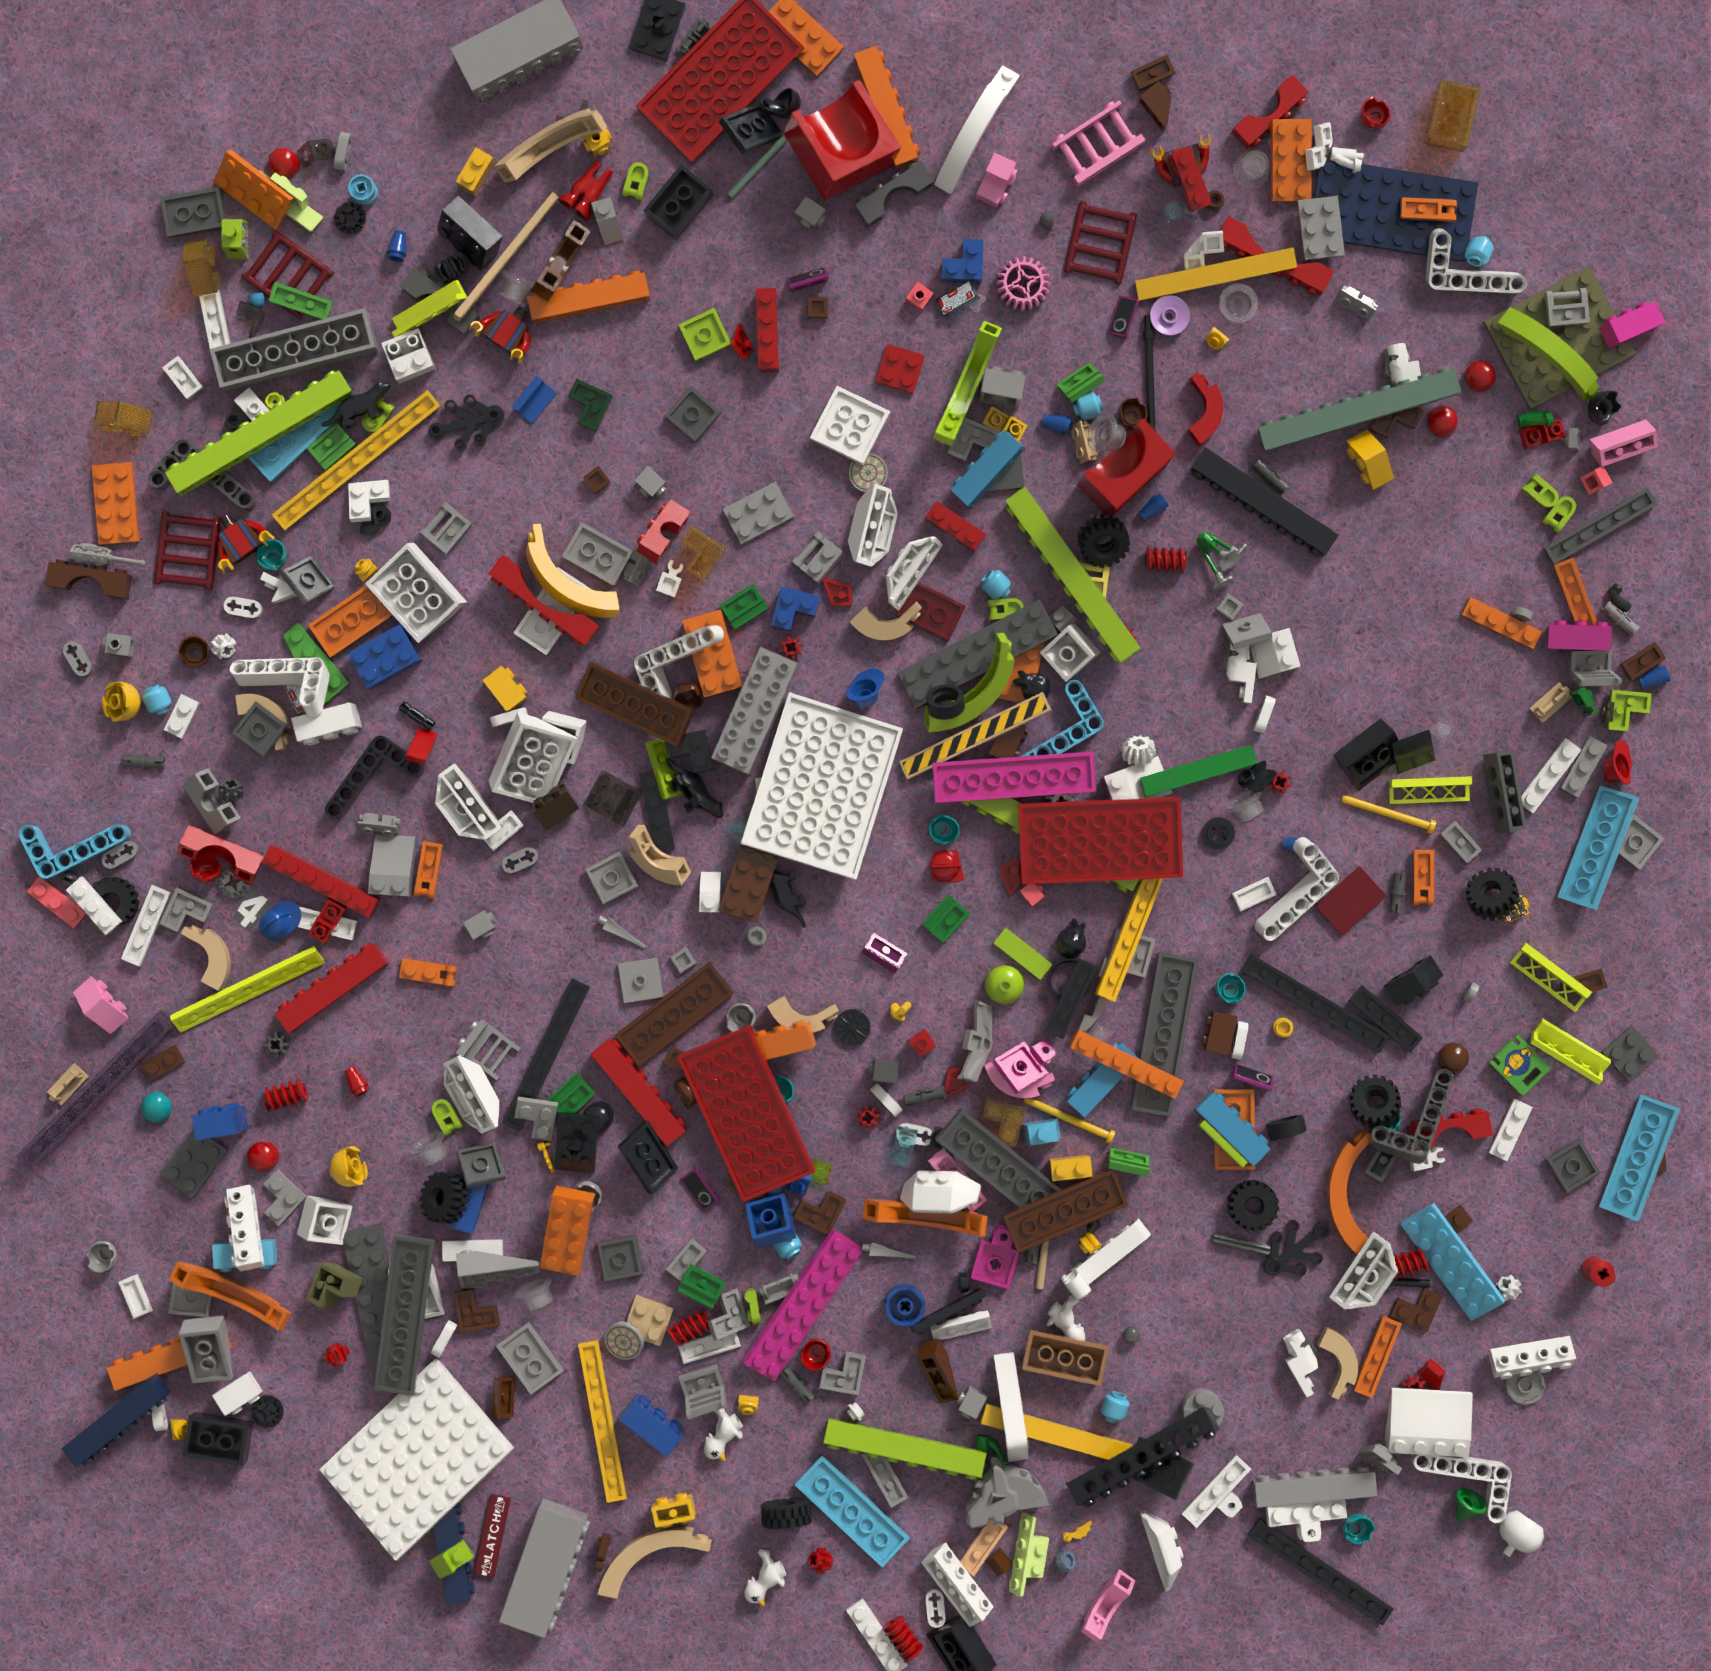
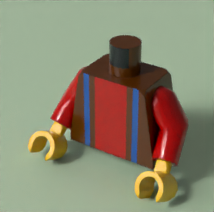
(1164, 167)
(506, 331)
(239, 541)

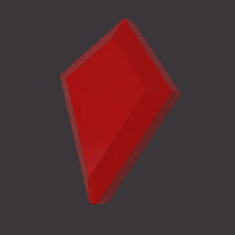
(741, 343)
(838, 593)
(1011, 875)
(953, 1084)
(1432, 1374)

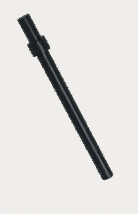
(1149, 336)

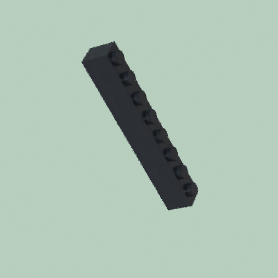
(1264, 502)

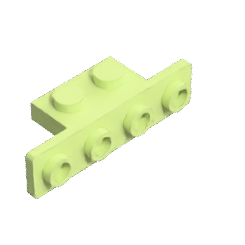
(299, 209)
(1029, 1555)

